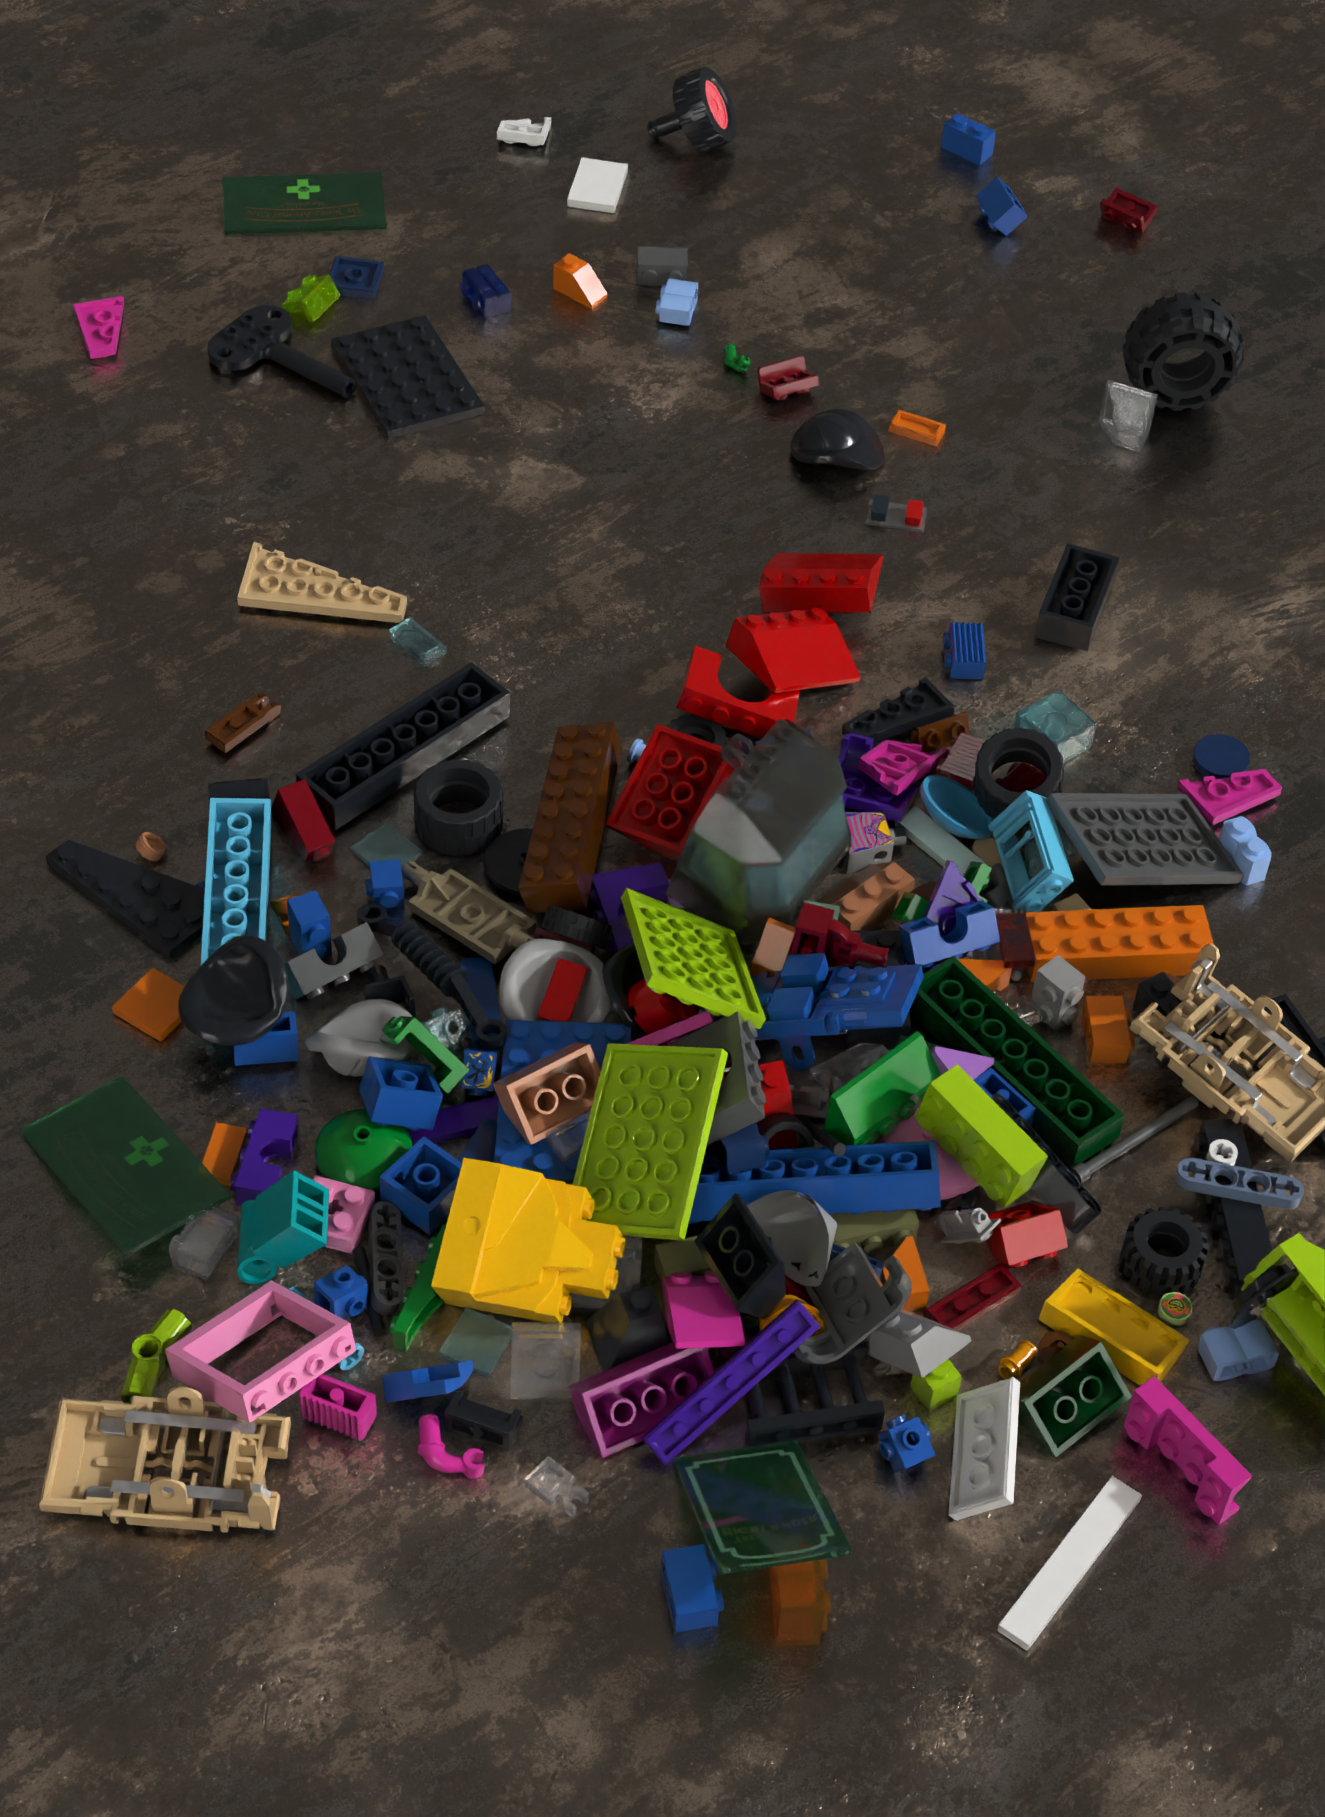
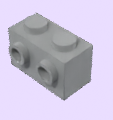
(1058, 992)

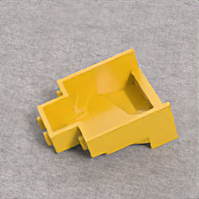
(523, 1244)

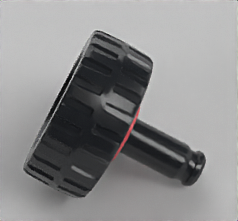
(700, 110)

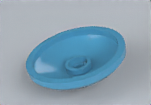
(955, 808)

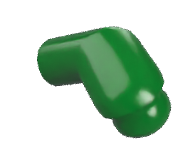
(739, 363)

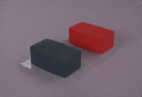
(896, 515)

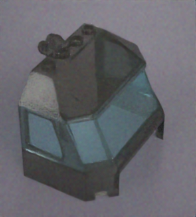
(765, 833)

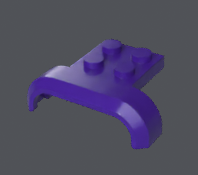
(862, 791)

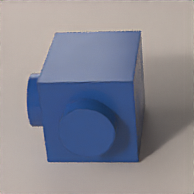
(386, 883)

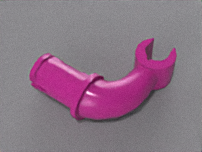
(435, 1455)

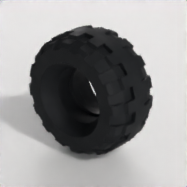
(1178, 325)

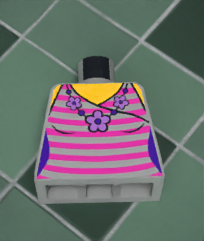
(871, 840)

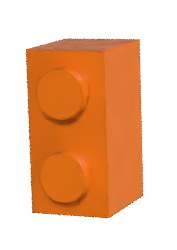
(1107, 1030)

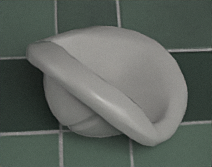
(530, 971)
(355, 1034)

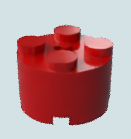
(657, 1010)

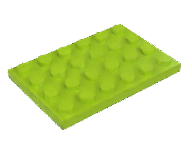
(691, 958)
(649, 1136)

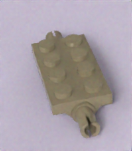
(468, 912)

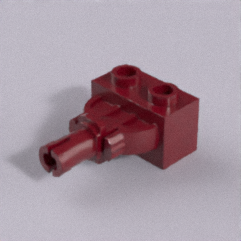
(821, 933)

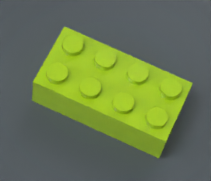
(980, 1136)

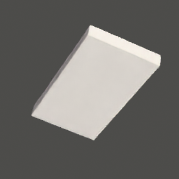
(984, 1449)

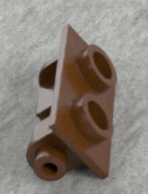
(940, 732)

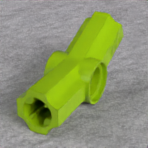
(145, 1371)

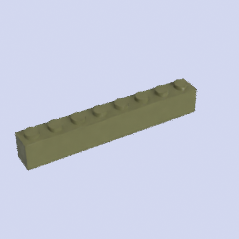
(868, 1230)

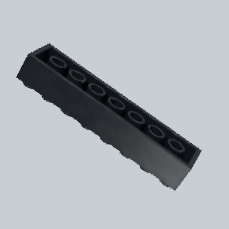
(405, 744)

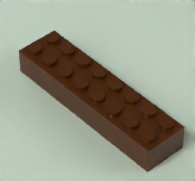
(571, 818)

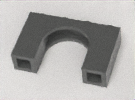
(740, 1093)

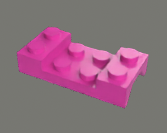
(1162, 1420)

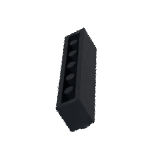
(1239, 1223)

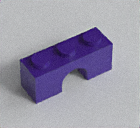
(270, 1137)

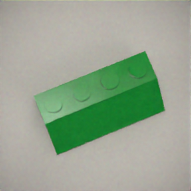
(882, 1094)

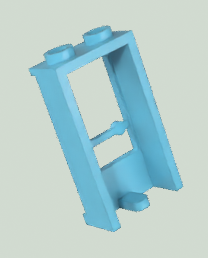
(1056, 874)

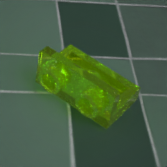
(312, 296)

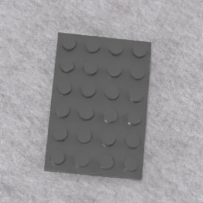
(1143, 839)

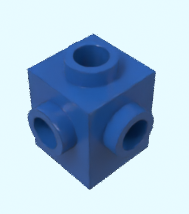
(342, 1293)
(905, 1442)

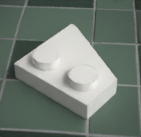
(524, 132)

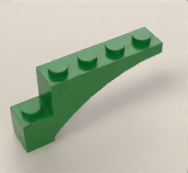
(418, 1301)

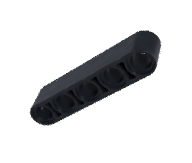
(1055, 1181)

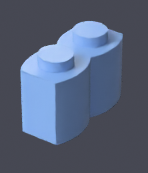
(677, 302)
(1246, 849)
(1237, 1351)

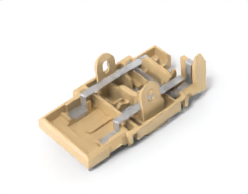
(1278, 1101)
(103, 1450)

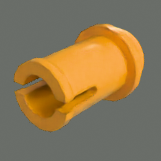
(1017, 1361)

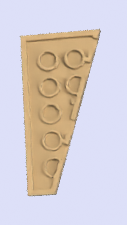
(306, 587)

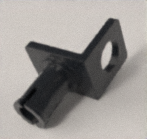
(391, 989)

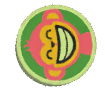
(1175, 1309)

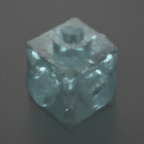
(448, 1027)

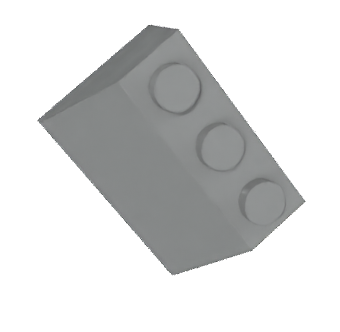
(914, 1343)

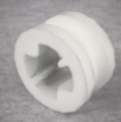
(1225, 1148)

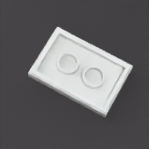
(597, 185)

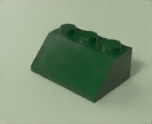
(1070, 1394)

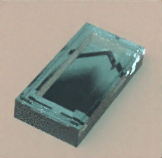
(417, 641)

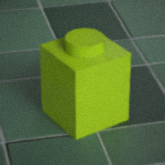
(938, 1386)

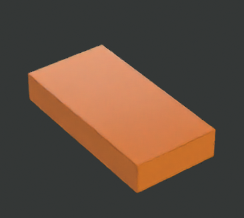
(917, 428)
(224, 1151)

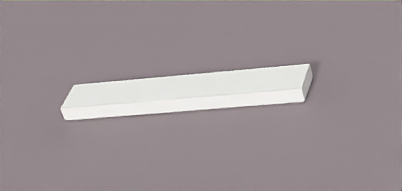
(1069, 1563)

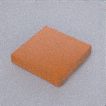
(151, 1005)

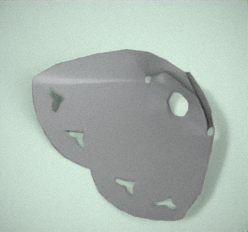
(797, 1233)

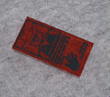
(1015, 941)

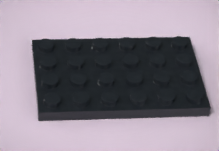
(407, 377)

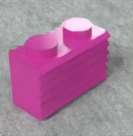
(338, 1406)

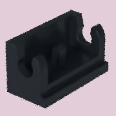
(482, 1422)

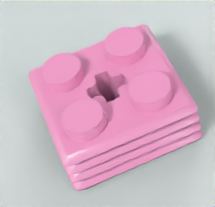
(351, 1212)

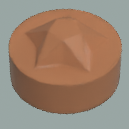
(151, 846)

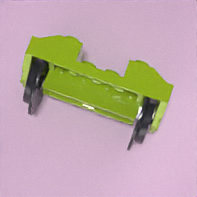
(1290, 1302)

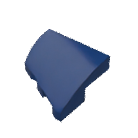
(426, 1381)

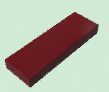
(974, 1298)

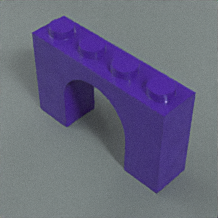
(607, 893)

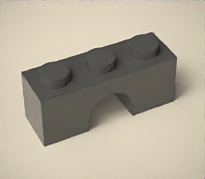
(355, 950)

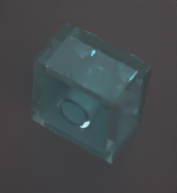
(1061, 722)

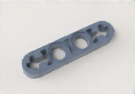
(1238, 1188)

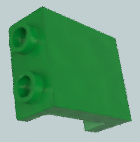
(448, 1067)

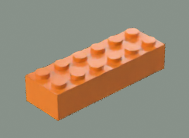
(1120, 940)

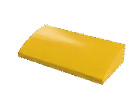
(1132, 1337)

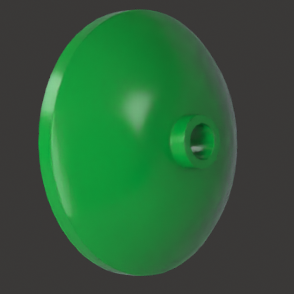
(354, 1160)

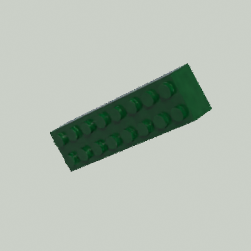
(972, 1019)

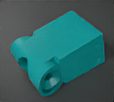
(281, 1227)

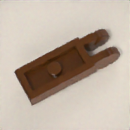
(242, 722)

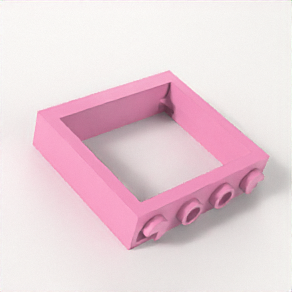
(192, 1353)

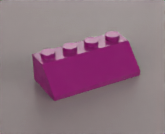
(637, 1394)

